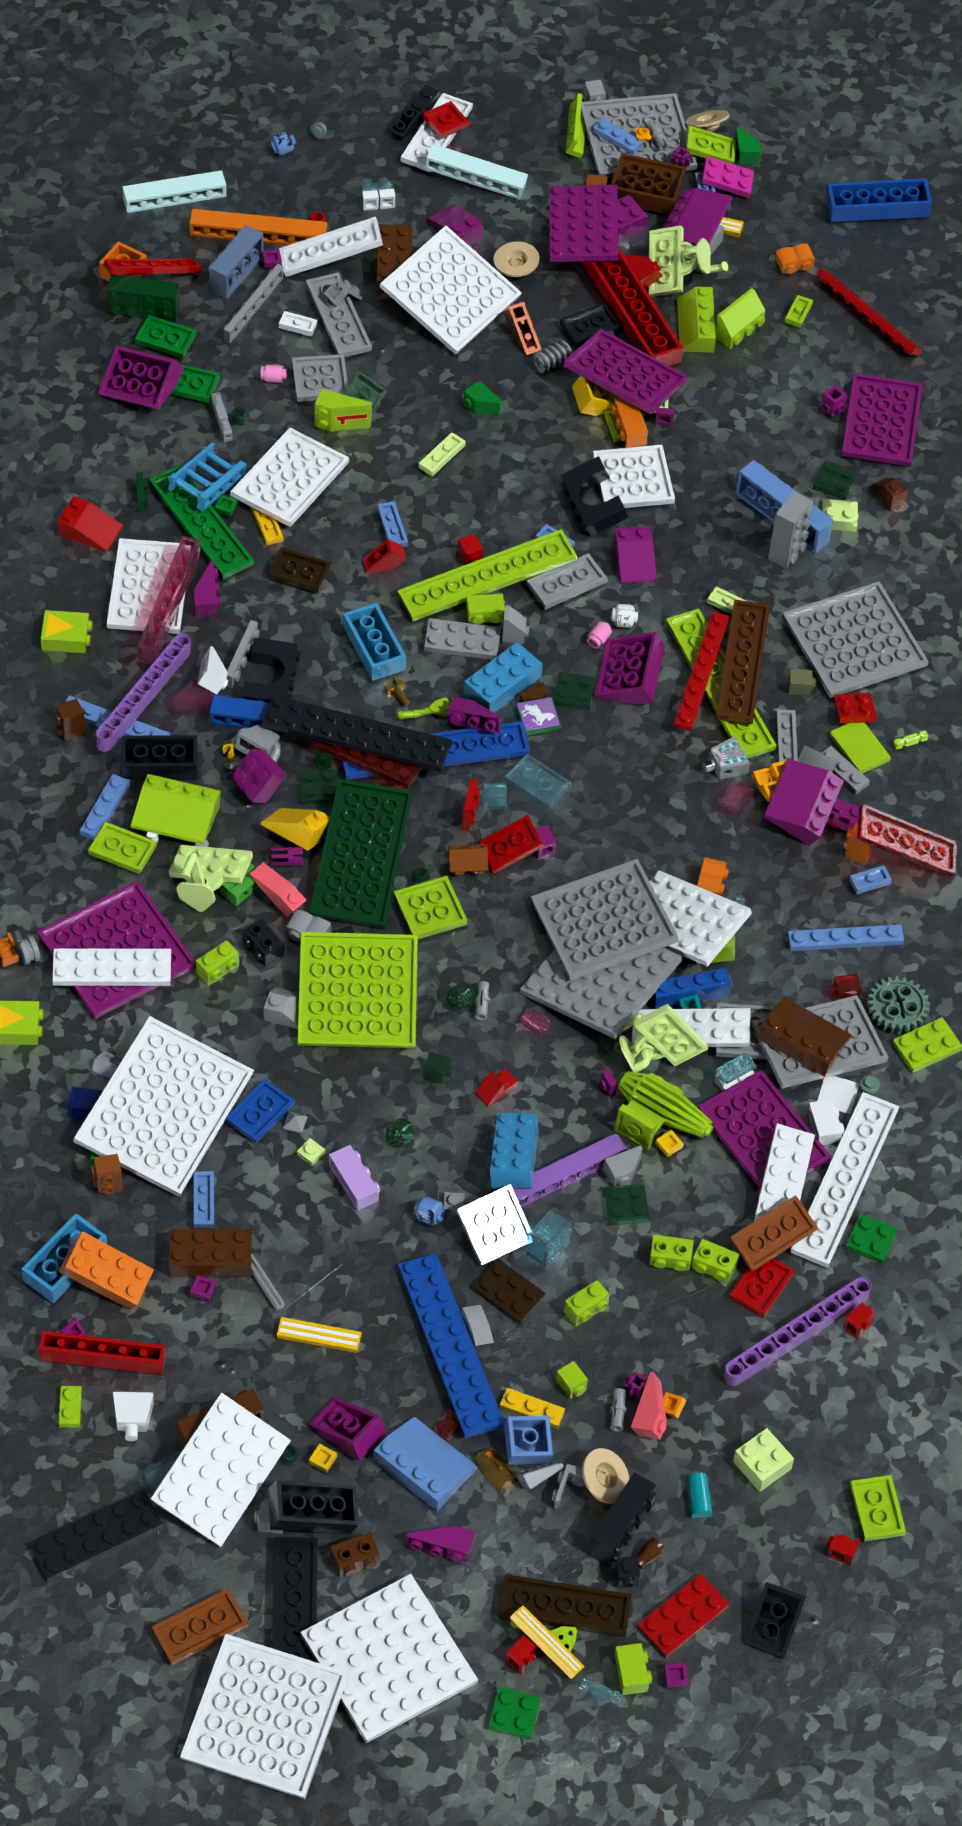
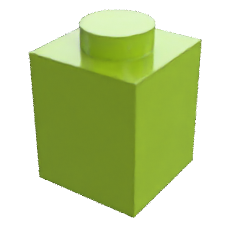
(572, 1380)

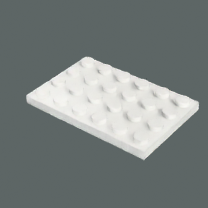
(289, 477)
(137, 583)
(698, 916)
(220, 1469)

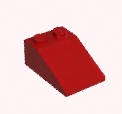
(88, 525)

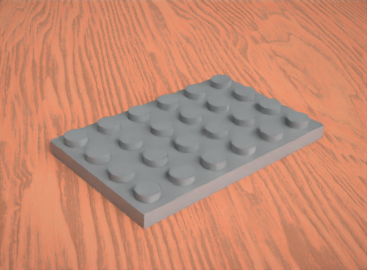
(861, 1051)

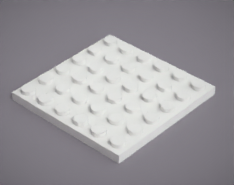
(450, 289)
(394, 1657)
(264, 1716)

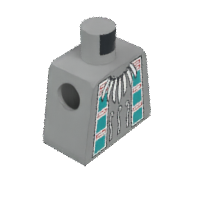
(727, 760)

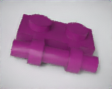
(843, 812)

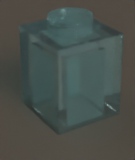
(494, 796)

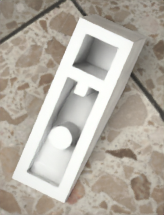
(212, 672)

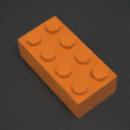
(106, 1270)

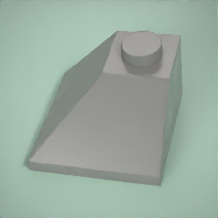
(282, 1007)

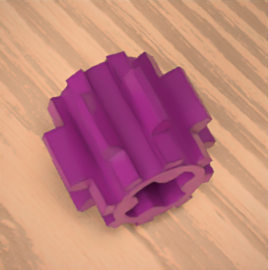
(681, 157)
(635, 1384)

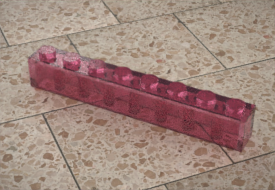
(169, 600)

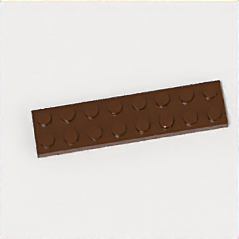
(743, 662)

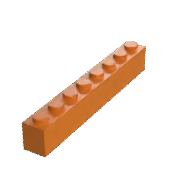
(274, 229)

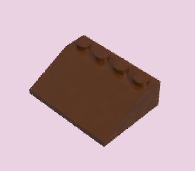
(649, 182)
(803, 1036)

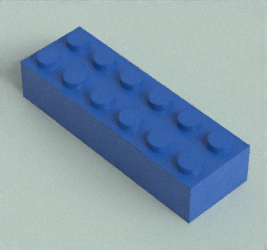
(878, 200)

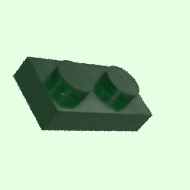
(142, 498)

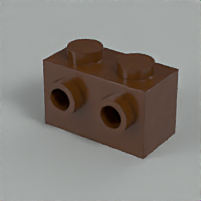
(70, 720)
(355, 1554)

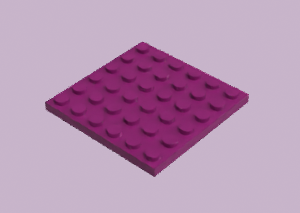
(117, 922)

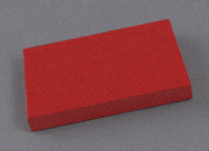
(512, 843)
(761, 1287)

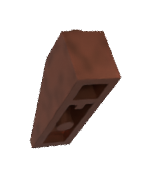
(522, 328)

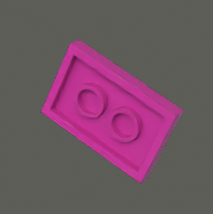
(727, 177)

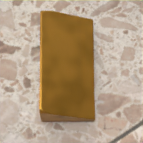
(495, 1468)

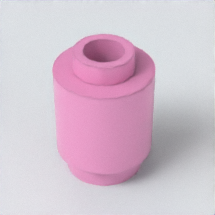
(273, 373)
(599, 634)

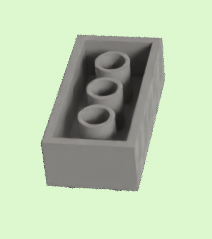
(790, 530)

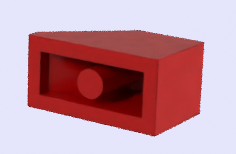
(645, 269)
(384, 557)

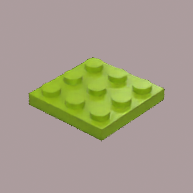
(430, 907)

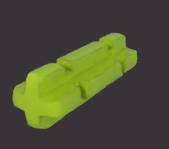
(910, 739)

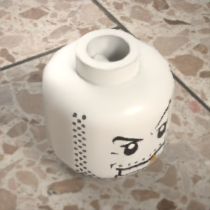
(624, 615)

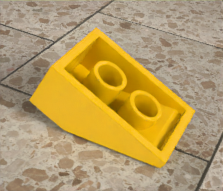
(592, 398)
(299, 826)

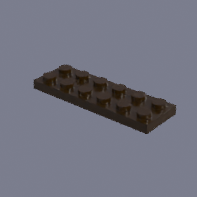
(567, 1605)

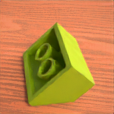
(740, 319)

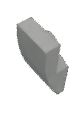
(817, 759)
(477, 1324)

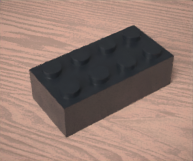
(160, 756)
(313, 1507)
(622, 1520)

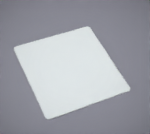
(841, 1091)

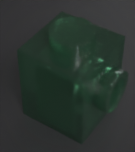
(438, 1068)

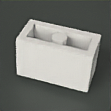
(825, 1121)

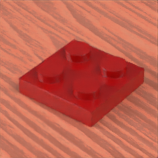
(445, 119)
(855, 708)
(471, 805)

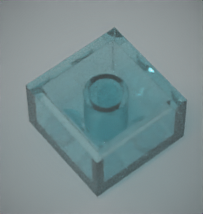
(549, 1237)

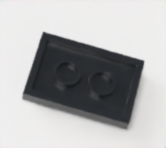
(586, 323)

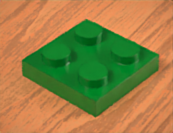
(871, 1238)
(514, 1713)

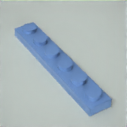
(97, 715)
(845, 937)

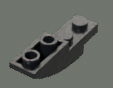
(412, 115)

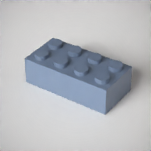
(235, 262)

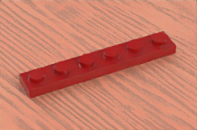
(151, 266)

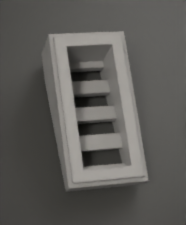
(533, 1476)

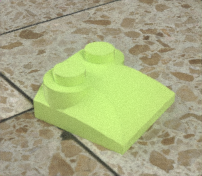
(843, 514)

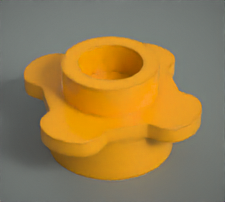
(642, 134)

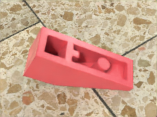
(278, 889)
(650, 1414)

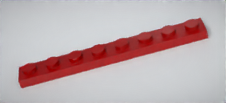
(873, 316)
(701, 671)

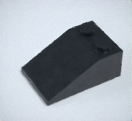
(776, 1619)

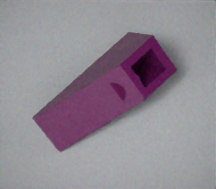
(205, 592)
(472, 715)
(445, 1541)

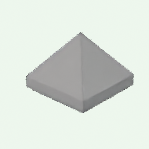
(232, 766)
(295, 1122)

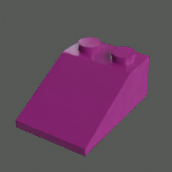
(460, 222)
(635, 554)
(348, 1427)

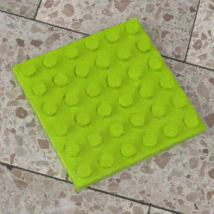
(357, 990)

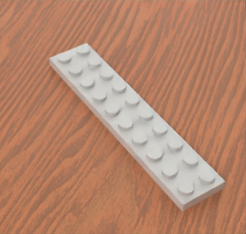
(846, 1178)

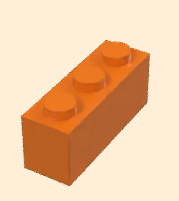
(630, 422)

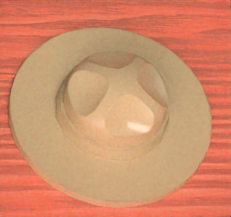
(708, 120)
(516, 259)
(604, 1474)

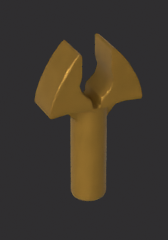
(397, 690)

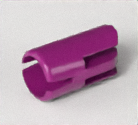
(292, 851)

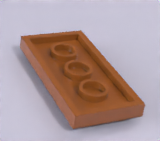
(773, 1233)
(199, 1626)

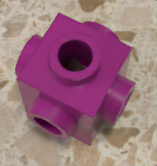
(833, 400)

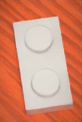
(298, 323)

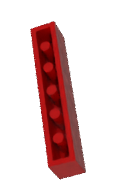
(102, 1352)

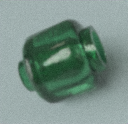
(460, 997)
(400, 1132)

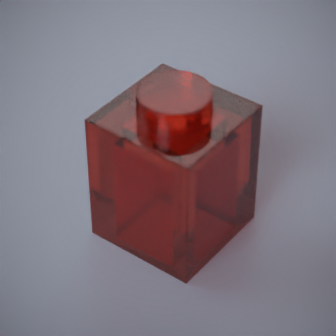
(846, 986)

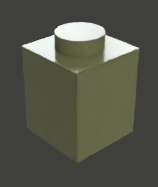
(800, 682)

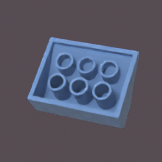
(423, 1462)

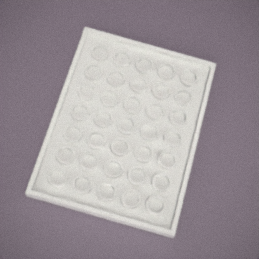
(164, 1106)

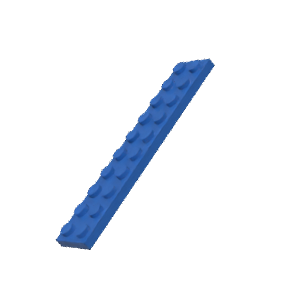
(472, 747)
(451, 1345)

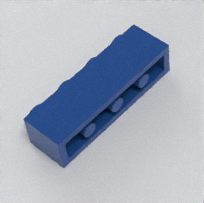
(237, 712)
(706, 985)

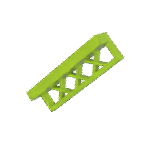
(575, 129)

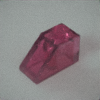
(191, 699)
(737, 796)

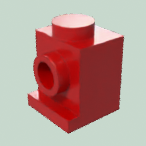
(859, 1320)
(842, 1548)
(521, 1654)

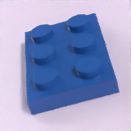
(260, 1111)

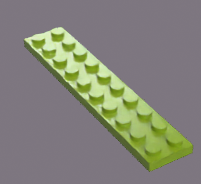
(487, 575)
(688, 631)

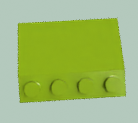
(176, 809)

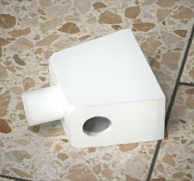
(133, 1412)

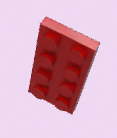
(683, 1615)

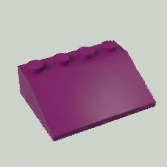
(698, 213)
(140, 377)
(630, 668)
(803, 800)

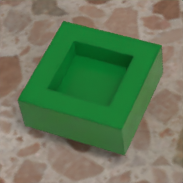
(226, 505)

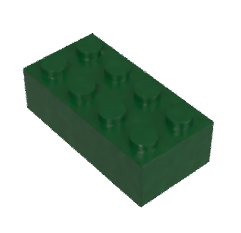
(143, 297)

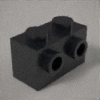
(263, 942)

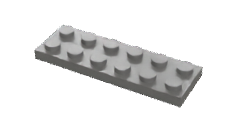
(339, 321)

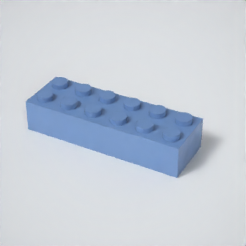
(769, 493)

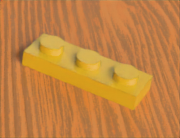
(526, 1405)

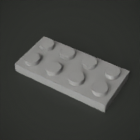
(566, 581)
(462, 639)

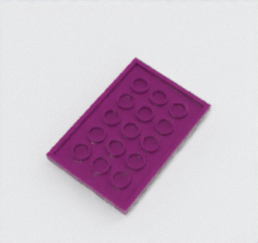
(583, 223)
(625, 371)
(882, 419)
(746, 1123)

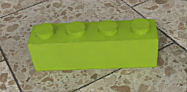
(696, 320)

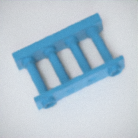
(214, 490)

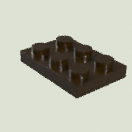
(299, 570)
(509, 1291)

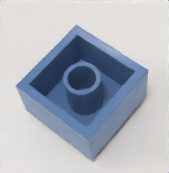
(528, 1440)

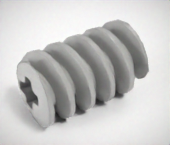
(551, 356)

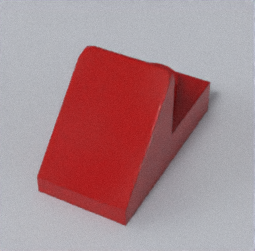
(496, 1086)

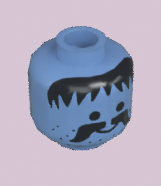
(283, 143)
(429, 1211)

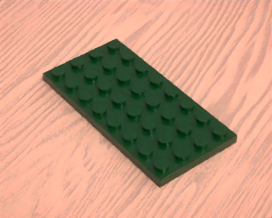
(361, 853)

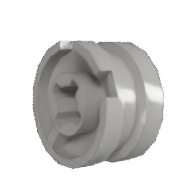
(28, 950)

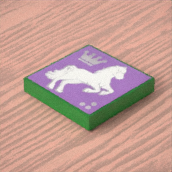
(538, 716)

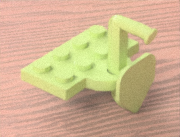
(678, 259)
(206, 871)
(659, 1036)

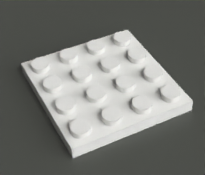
(637, 476)

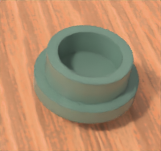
(318, 130)
(870, 1084)

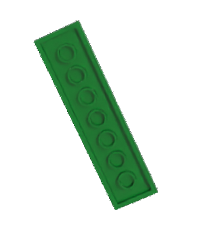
(215, 537)

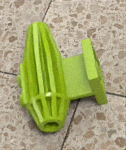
(653, 1104)

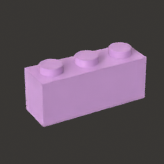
(354, 1177)

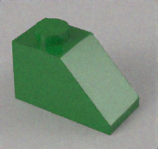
(747, 148)
(482, 399)

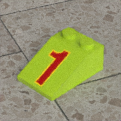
(341, 412)

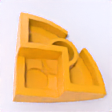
(767, 778)

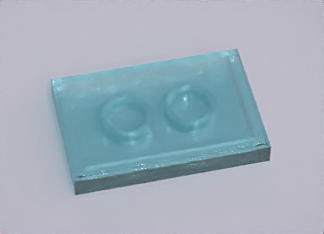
(538, 781)

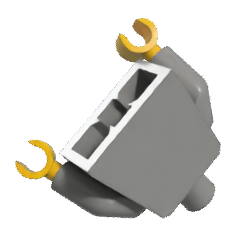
(254, 738)

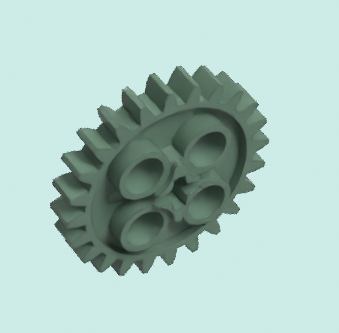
(883, 1008)

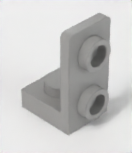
(339, 290)
(571, 1474)

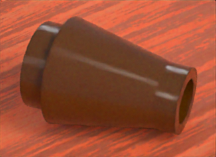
(534, 692)
(650, 1551)

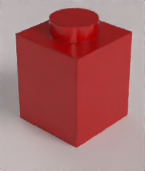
(470, 549)

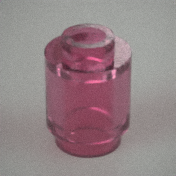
(536, 1021)

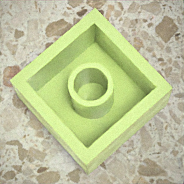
(763, 1460)

